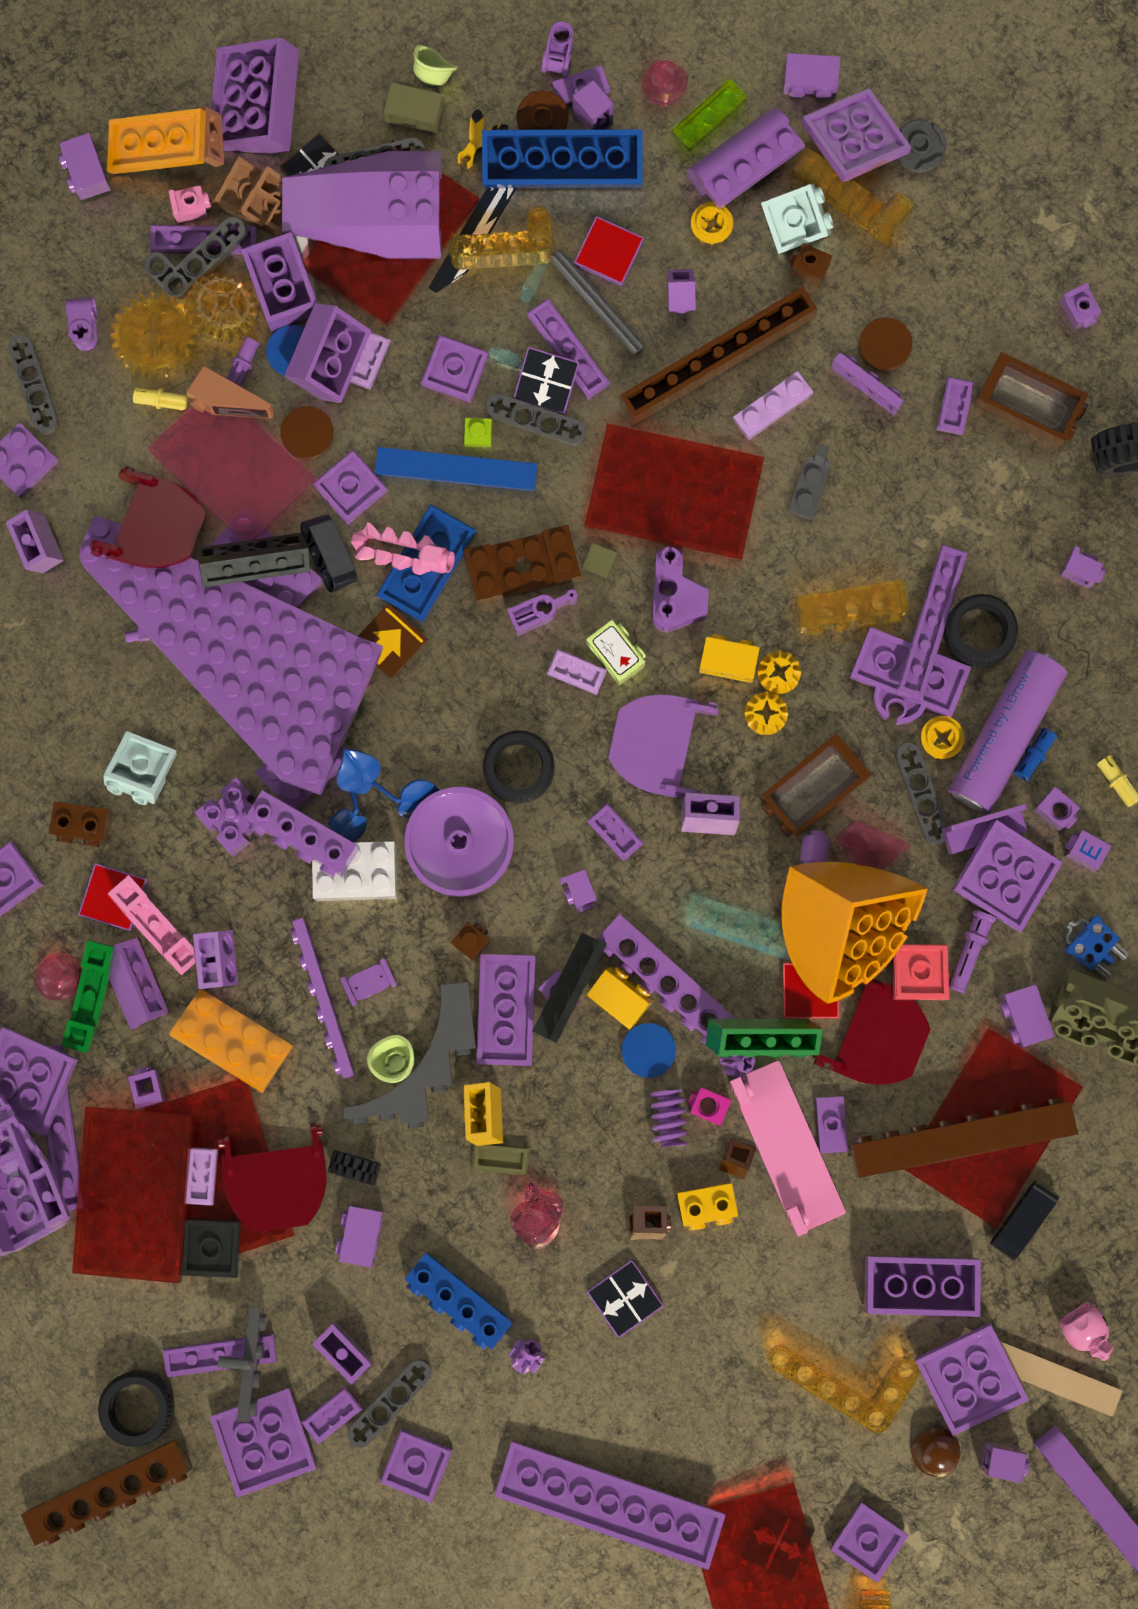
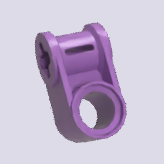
(558, 53)
(81, 319)

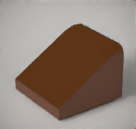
(737, 1158)

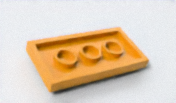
(156, 141)
(231, 1040)

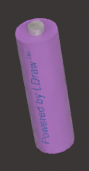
(1008, 731)

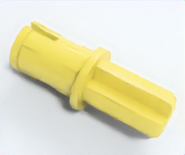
(159, 398)
(1118, 781)

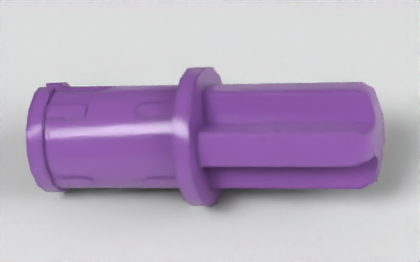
(242, 361)

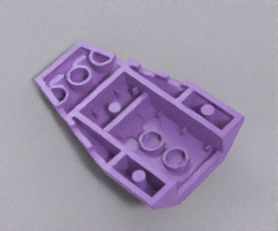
(370, 204)
(28, 1187)

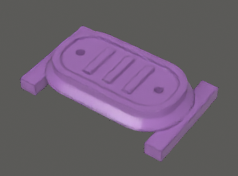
(368, 982)

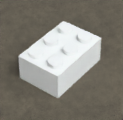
(368, 877)

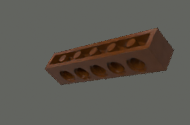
(39, 1520)

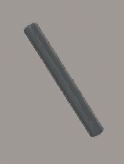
(597, 302)

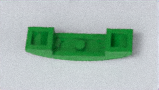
(90, 996)

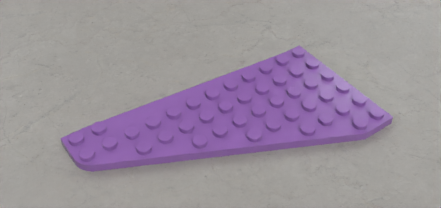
(258, 661)

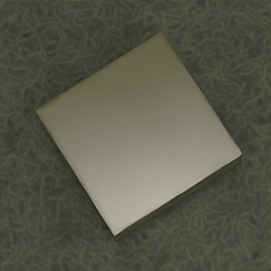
(599, 560)

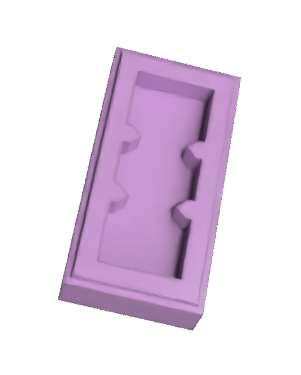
(370, 361)
(577, 672)
(202, 1176)

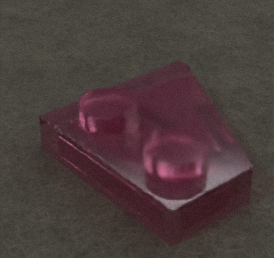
(870, 845)

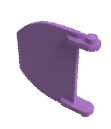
(654, 741)

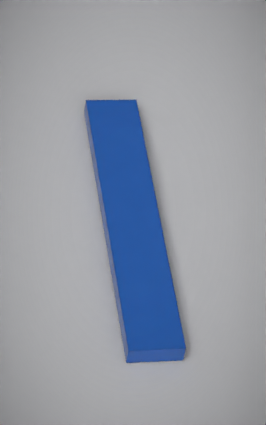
(456, 469)

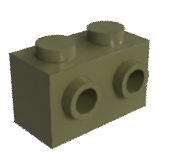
(414, 107)

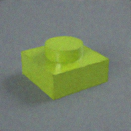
(478, 432)

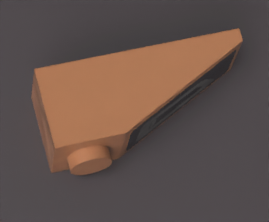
(223, 397)

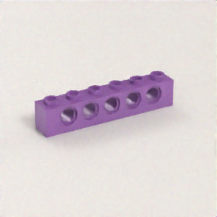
(622, 930)

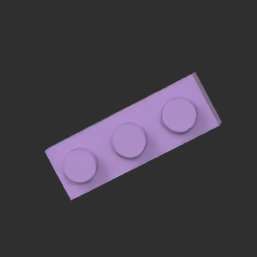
(773, 405)

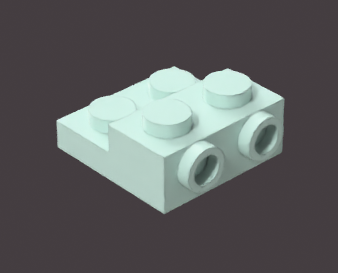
(797, 217)
(139, 768)

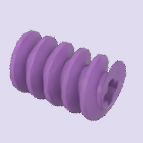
(668, 1118)

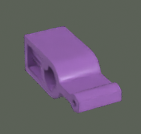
(527, 618)

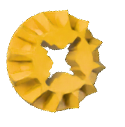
(708, 212)
(776, 684)
(757, 722)
(942, 724)

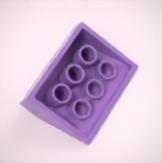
(256, 95)

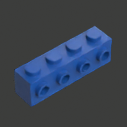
(459, 1301)

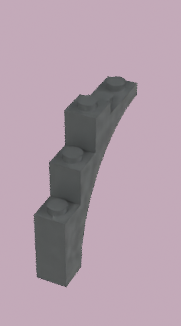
(409, 1098)

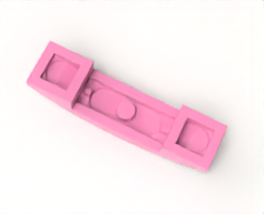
(153, 925)

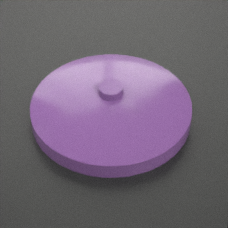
(459, 841)

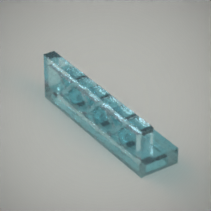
(732, 935)

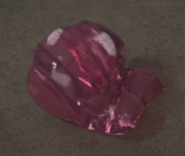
(537, 1217)

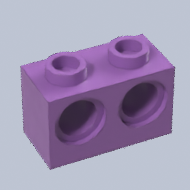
(215, 959)

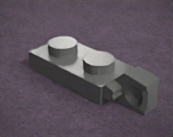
(810, 484)

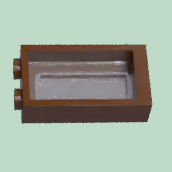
(1032, 400)
(814, 787)

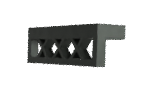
(253, 561)
(569, 987)

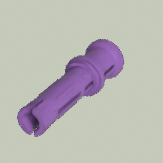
(975, 939)

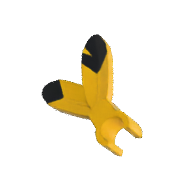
(475, 136)

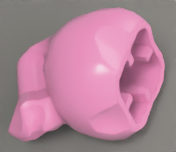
(1087, 1330)

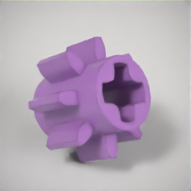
(737, 1065)
(526, 1356)

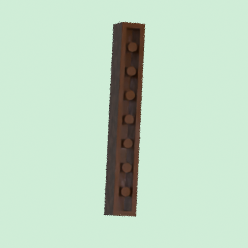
(718, 356)
(963, 1139)

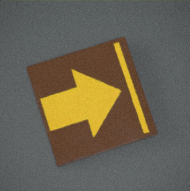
(397, 636)

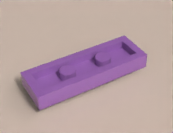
(868, 383)

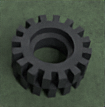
(354, 1167)

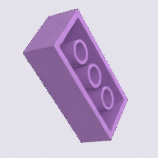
(922, 1285)

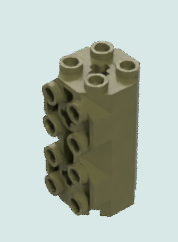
(1097, 1012)

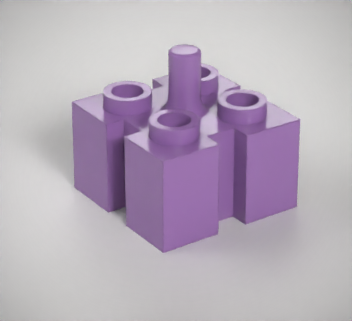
(229, 816)

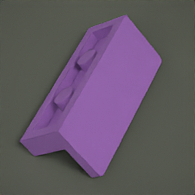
(969, 833)
(135, 984)

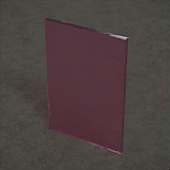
(232, 469)

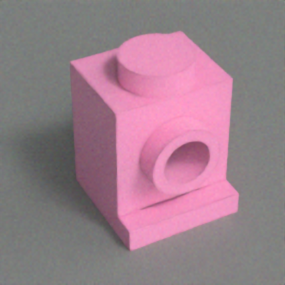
(189, 212)

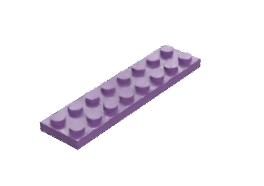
(610, 1505)

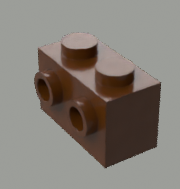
(80, 823)

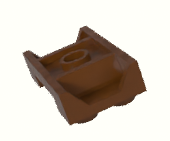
(550, 557)

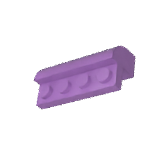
(745, 158)

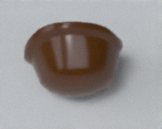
(936, 1452)

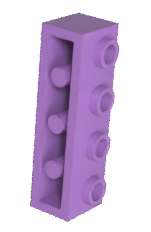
(302, 834)

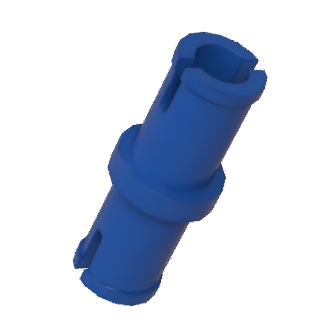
(1035, 754)

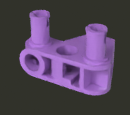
(687, 599)

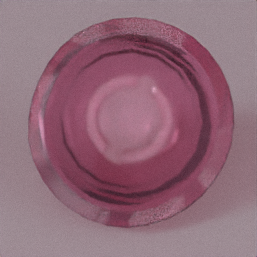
(664, 82)
(57, 976)

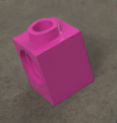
(722, 1105)

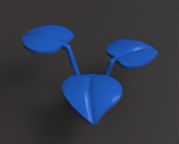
(356, 776)

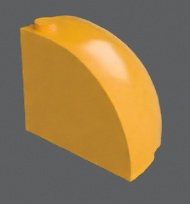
(845, 923)

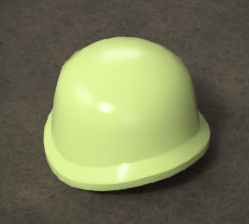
(431, 67)
(391, 1059)

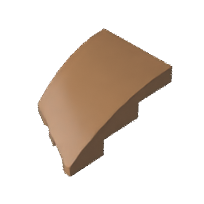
(253, 196)

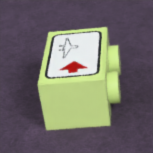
(616, 652)

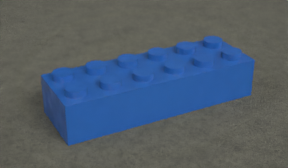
(562, 158)

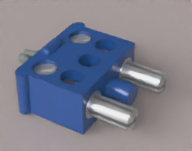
(1085, 940)

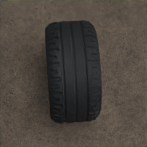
(994, 606)
(509, 739)
(107, 1413)

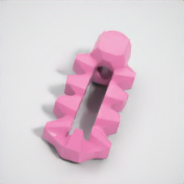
(430, 556)

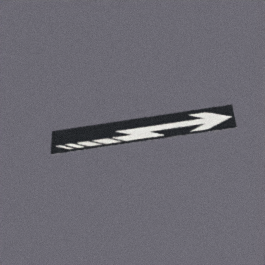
(480, 222)

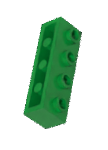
(763, 1037)

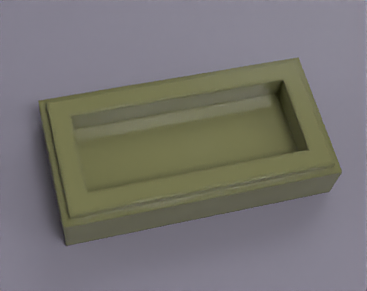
(501, 1159)

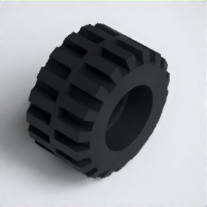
(1116, 450)

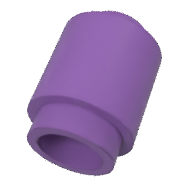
(815, 847)

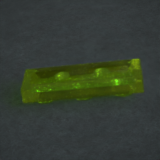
(709, 114)

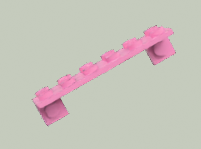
(787, 1147)

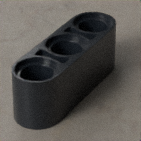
(329, 553)
(1024, 1220)

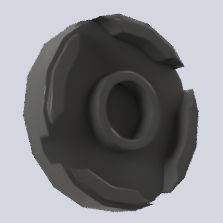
(926, 143)

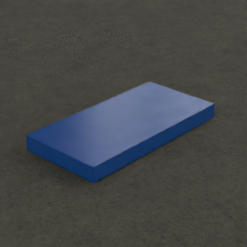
(418, 593)

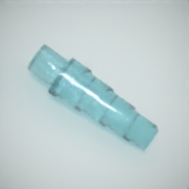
(532, 283)
(507, 357)

